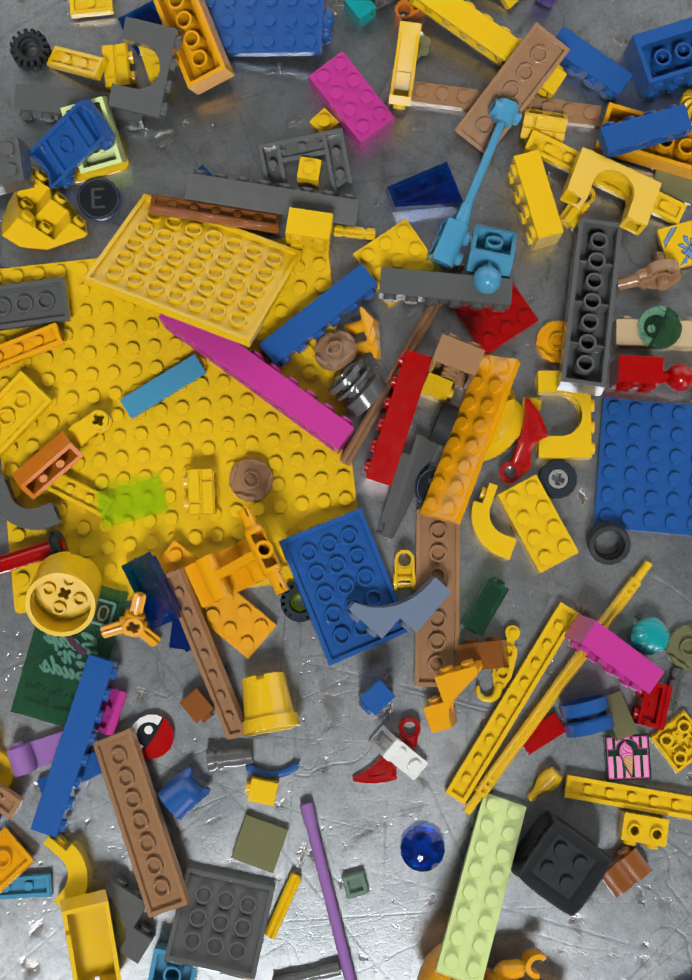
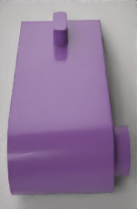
(34, 754)

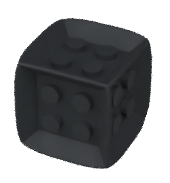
(560, 863)

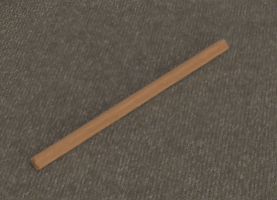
(376, 408)

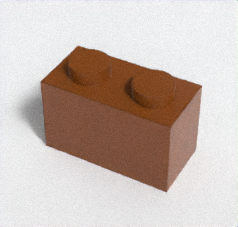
(492, 652)

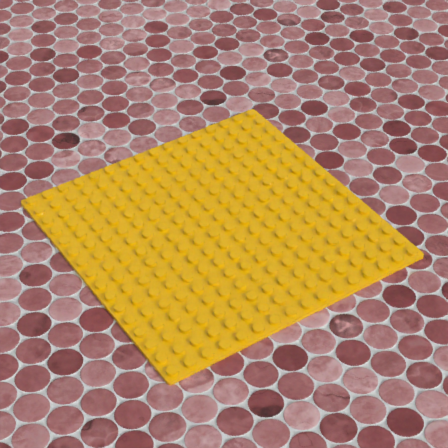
(206, 425)

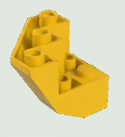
(41, 217)

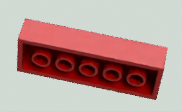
(398, 417)

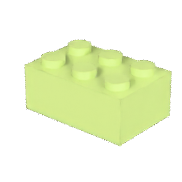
(102, 158)

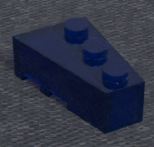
(425, 190)

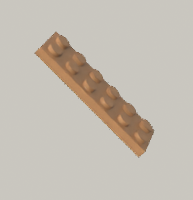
(516, 80)

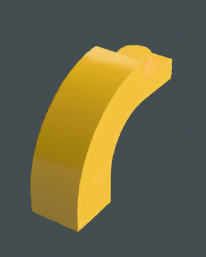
(507, 427)
(483, 530)
(77, 866)

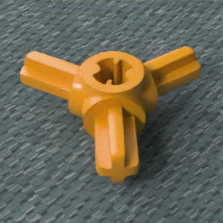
(125, 625)

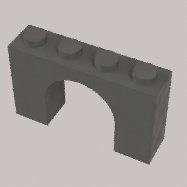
(153, 99)

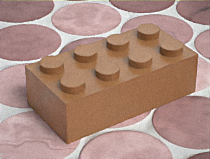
(456, 360)

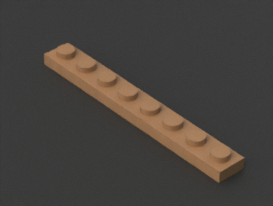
(206, 655)

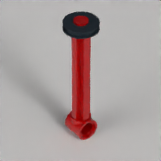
(33, 553)

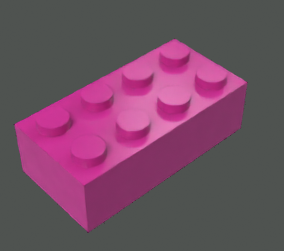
(351, 101)
(613, 654)

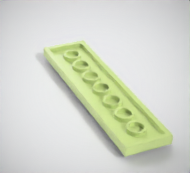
(481, 889)

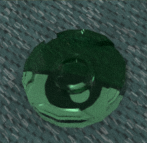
(659, 327)

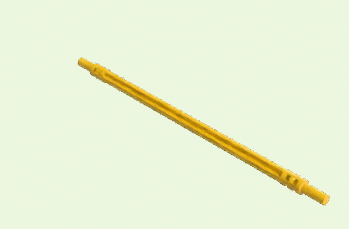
(552, 694)

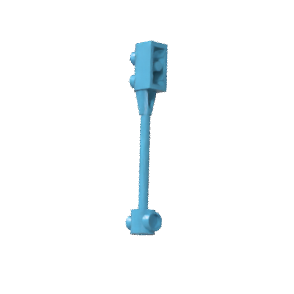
(454, 231)

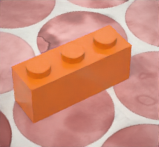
(47, 465)

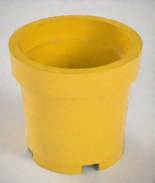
(267, 704)

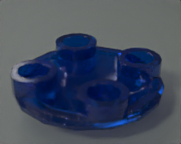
(422, 849)

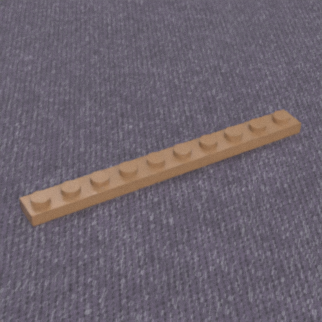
(463, 99)

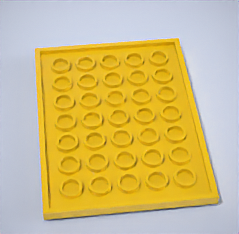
(195, 272)

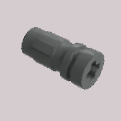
(229, 757)

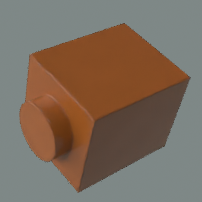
(198, 706)

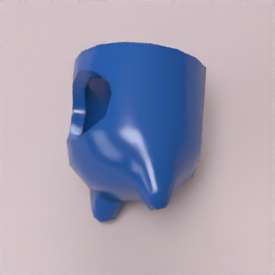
(182, 793)

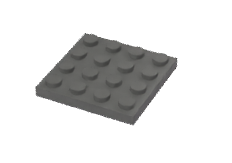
(221, 926)

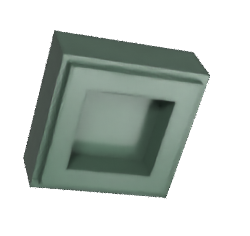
(355, 884)

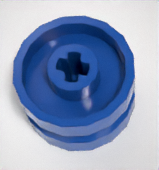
(587, 716)

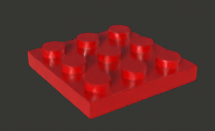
(496, 328)

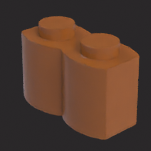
(625, 870)

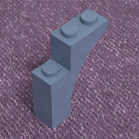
(411, 611)

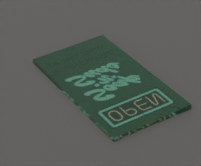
(57, 662)

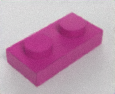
(112, 711)

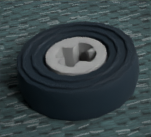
(566, 473)

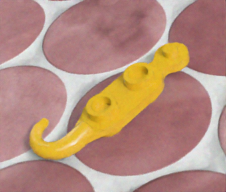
(502, 676)

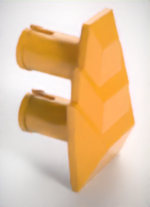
(369, 325)

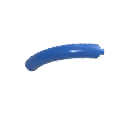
(272, 774)

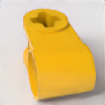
(87, 430)
(404, 573)

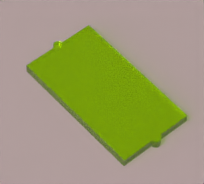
(131, 502)

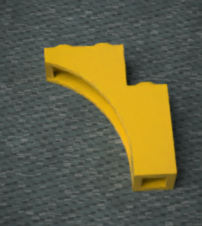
(405, 65)

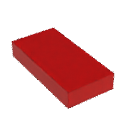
(546, 731)

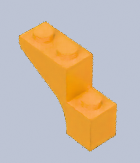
(450, 682)

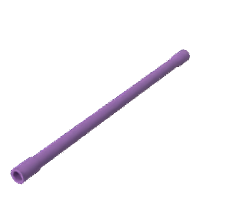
(310, 822)

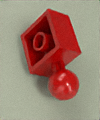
(647, 374)

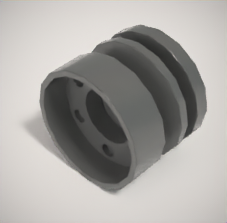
(355, 386)

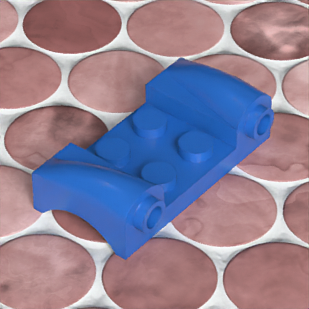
(72, 143)

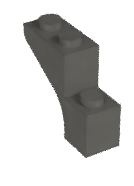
(130, 907)

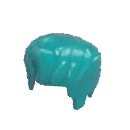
(649, 636)

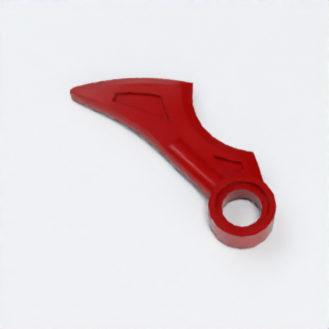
(532, 432)
(385, 771)

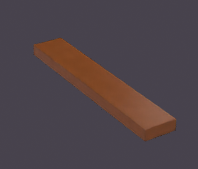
(214, 213)

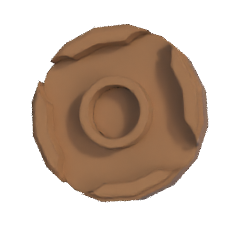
(335, 350)
(251, 480)

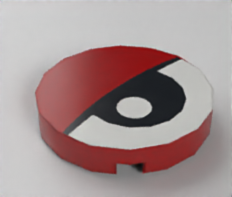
(154, 735)

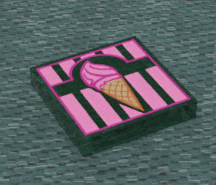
(627, 758)

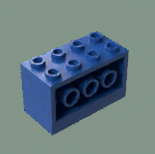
(661, 59)

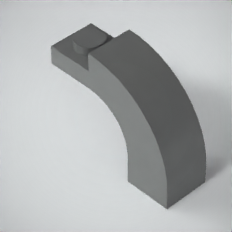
(34, 519)

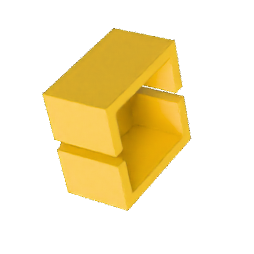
(309, 230)

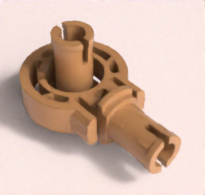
(658, 275)

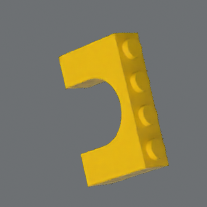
(638, 189)
(577, 444)

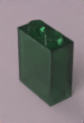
(484, 605)

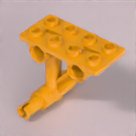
(237, 566)

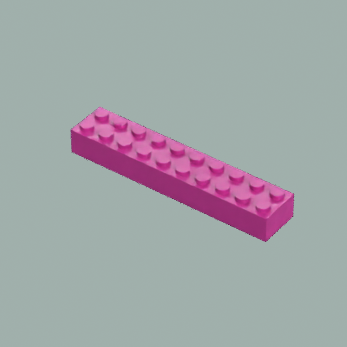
(267, 383)

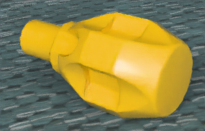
(545, 783)

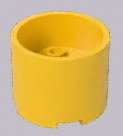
(65, 609)

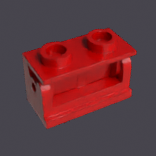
(652, 708)

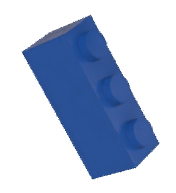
(375, 696)

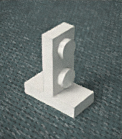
(397, 752)

